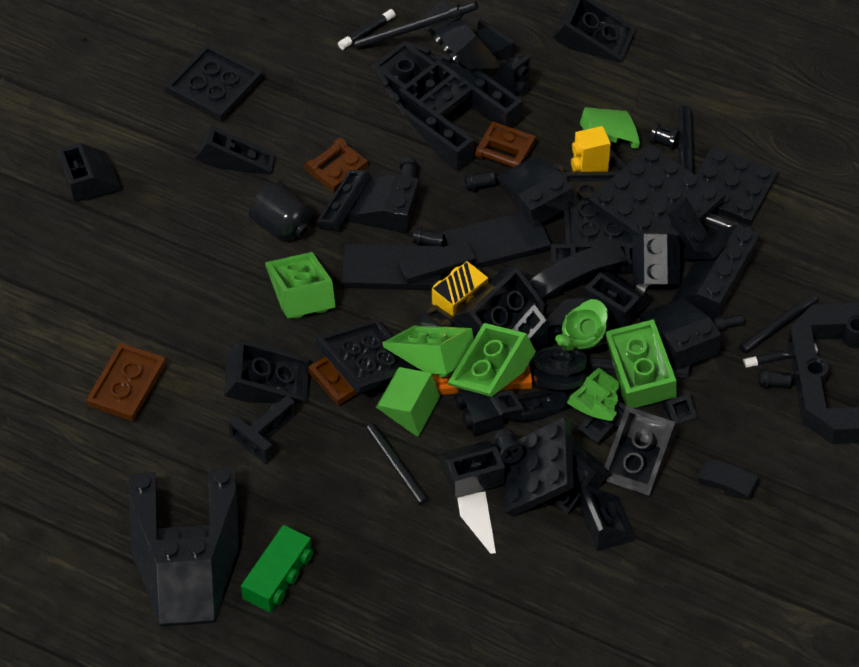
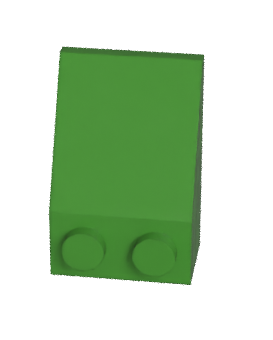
(301, 285)
(432, 347)
(493, 360)
(641, 364)

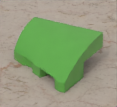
(615, 123)
(597, 396)

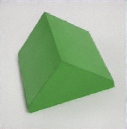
(410, 399)

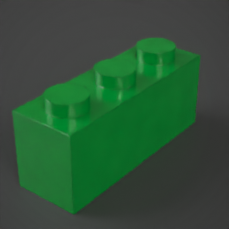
(277, 569)

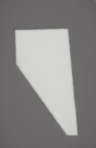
(475, 513)

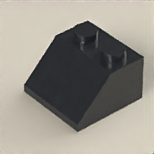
(656, 259)

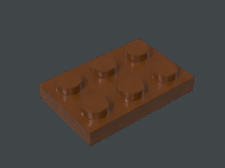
(126, 381)

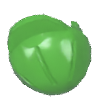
(584, 326)

